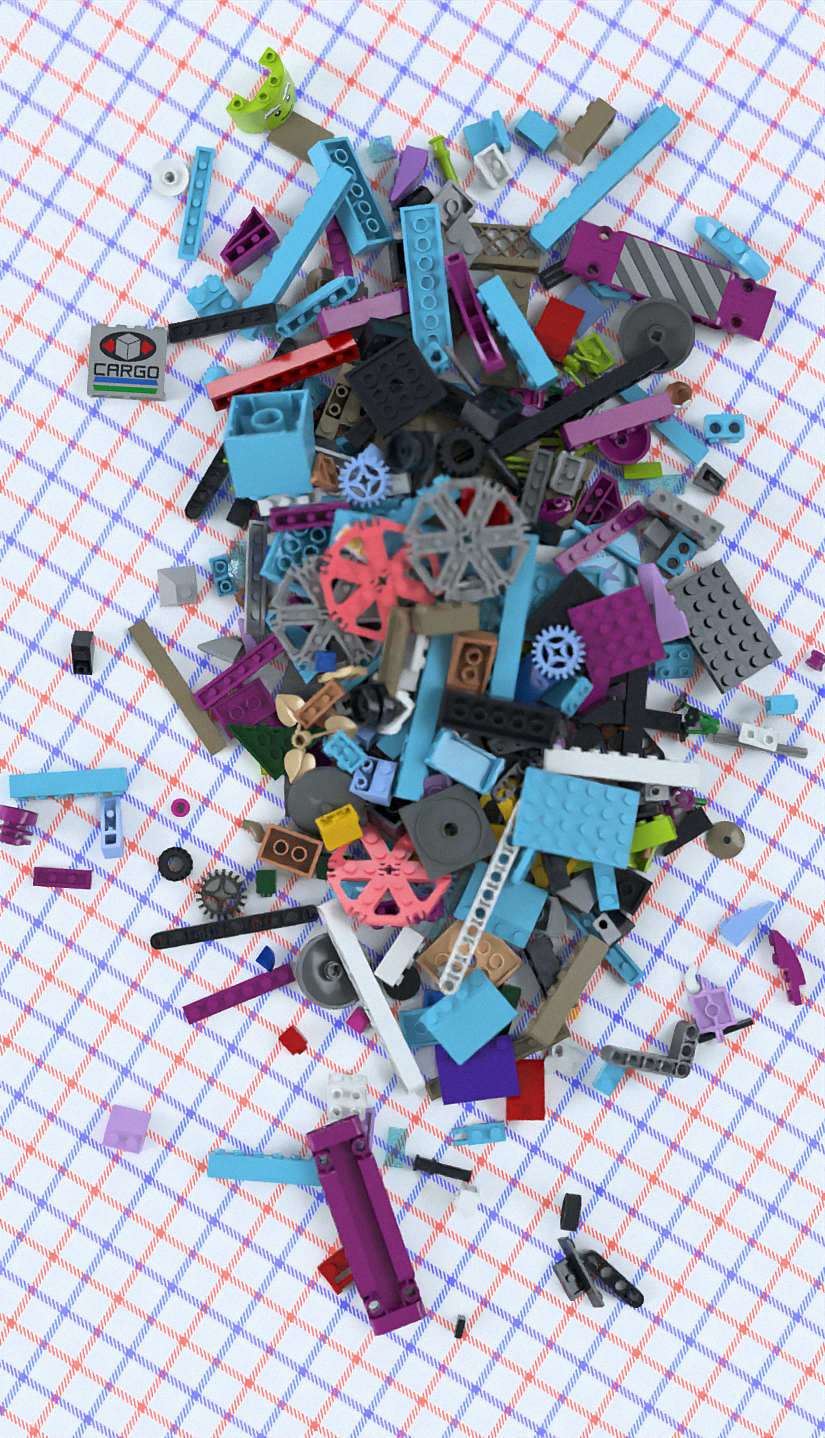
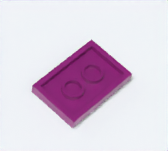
(245, 706)

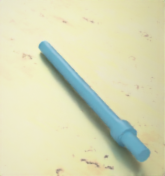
(611, 547)

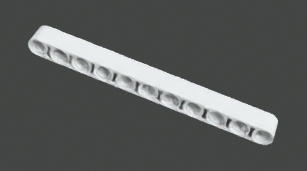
(479, 901)
(371, 996)

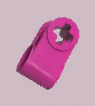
(530, 397)

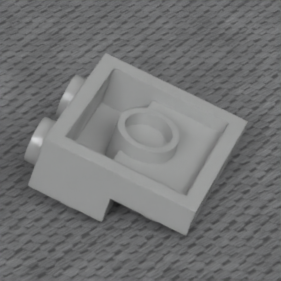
(452, 203)

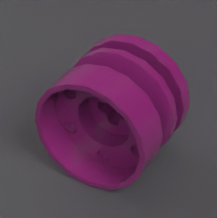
(15, 825)

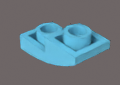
(219, 567)

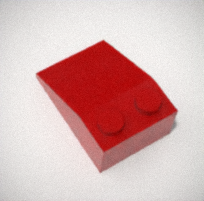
(558, 328)
(531, 1101)

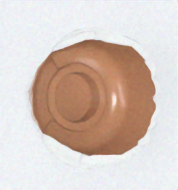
(679, 393)

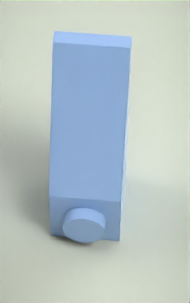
(111, 828)
(741, 924)

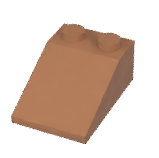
(471, 659)

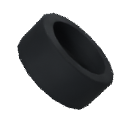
(570, 1212)

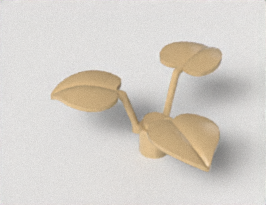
(299, 761)

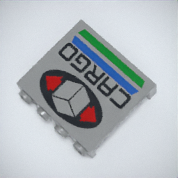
(127, 362)
(684, 518)

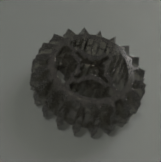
(238, 896)

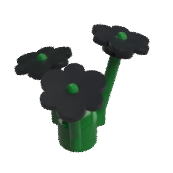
(693, 716)

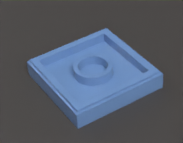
(585, 300)

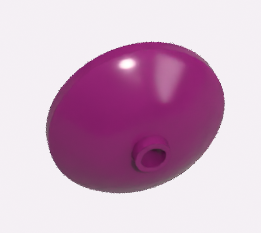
(632, 449)

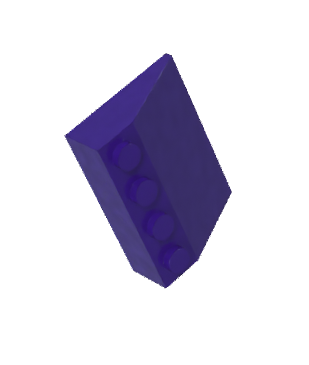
(484, 1076)

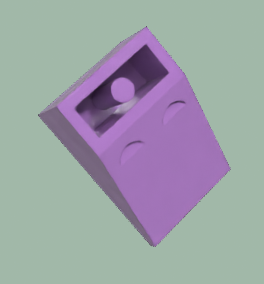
(409, 175)

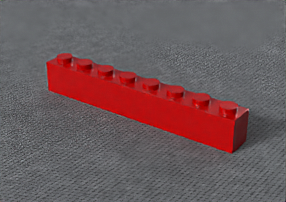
(284, 369)

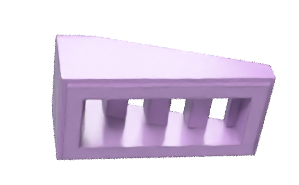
(248, 640)

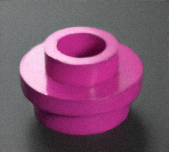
(185, 803)

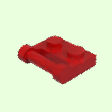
(333, 1267)

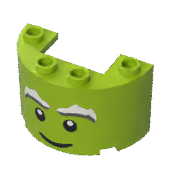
(272, 102)

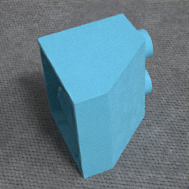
(271, 444)

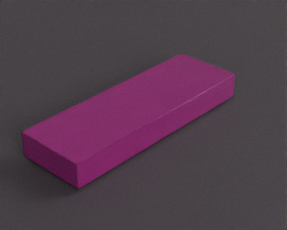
(62, 878)

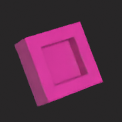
(358, 1020)

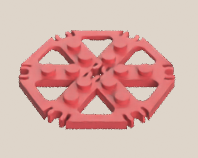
(364, 574)
(380, 882)

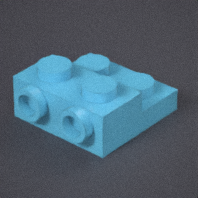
(212, 297)

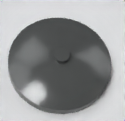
(658, 323)
(320, 793)
(323, 975)

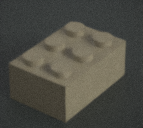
(588, 131)
(444, 617)

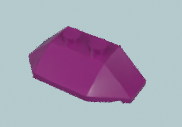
(600, 502)

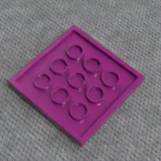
(617, 633)

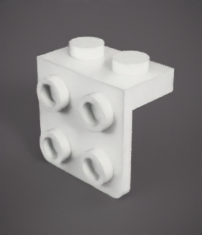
(402, 710)
(346, 1095)

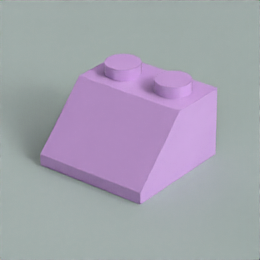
(126, 1129)

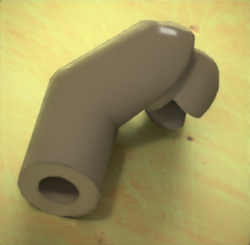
(256, 829)

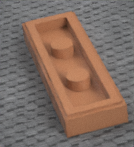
(319, 703)

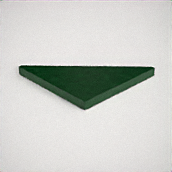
(270, 744)

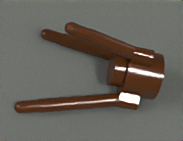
(609, 732)

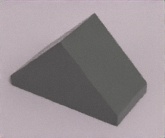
(709, 479)

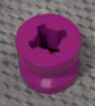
(816, 660)

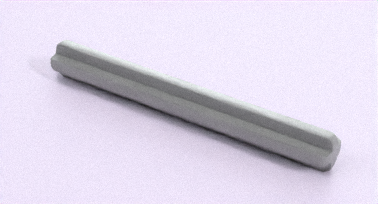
(781, 748)

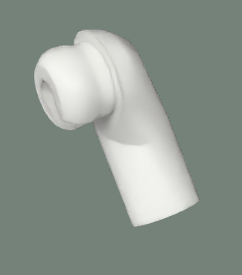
(690, 979)

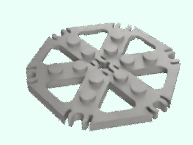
(485, 537)
(311, 614)

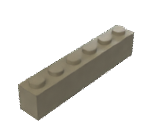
(567, 989)

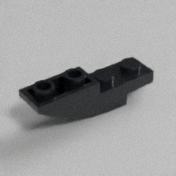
(556, 870)

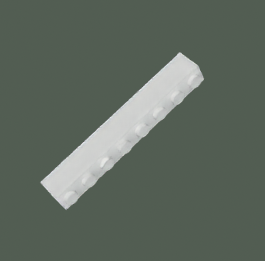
(401, 484)
(622, 768)

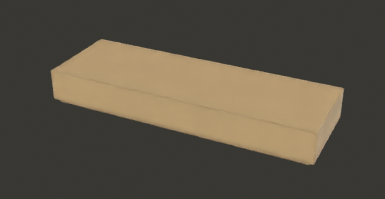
(343, 674)

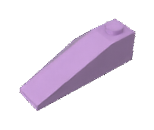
(668, 619)

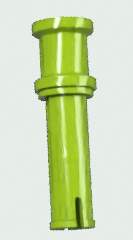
(442, 156)

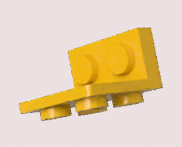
(339, 827)

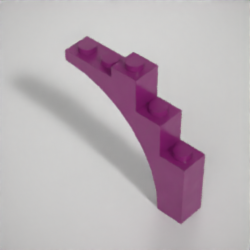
(472, 313)

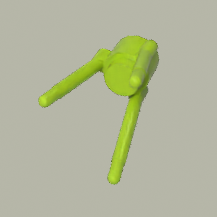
(572, 363)

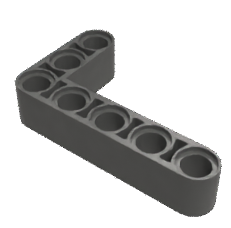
(653, 1064)

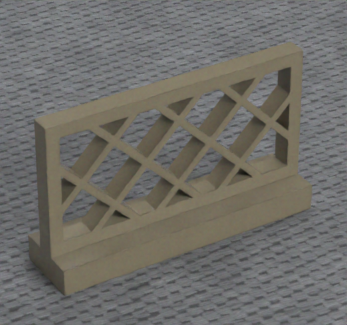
(504, 262)
(394, 648)

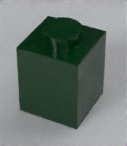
(266, 882)

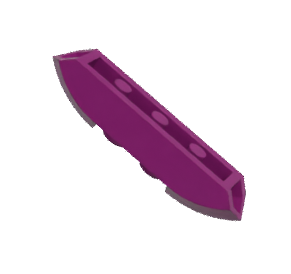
(338, 249)

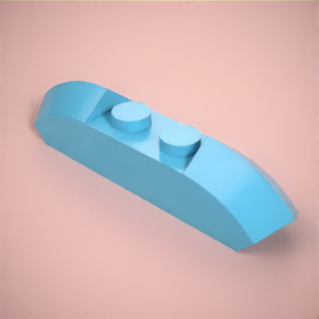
(731, 247)
(306, 311)

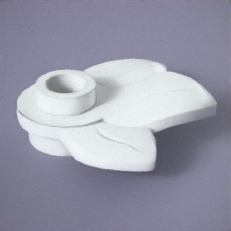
(563, 1061)

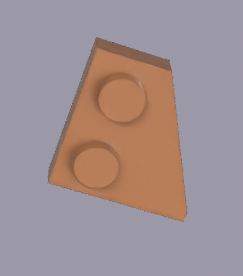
(324, 473)

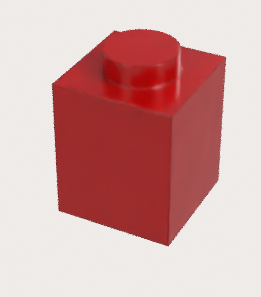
(293, 1040)

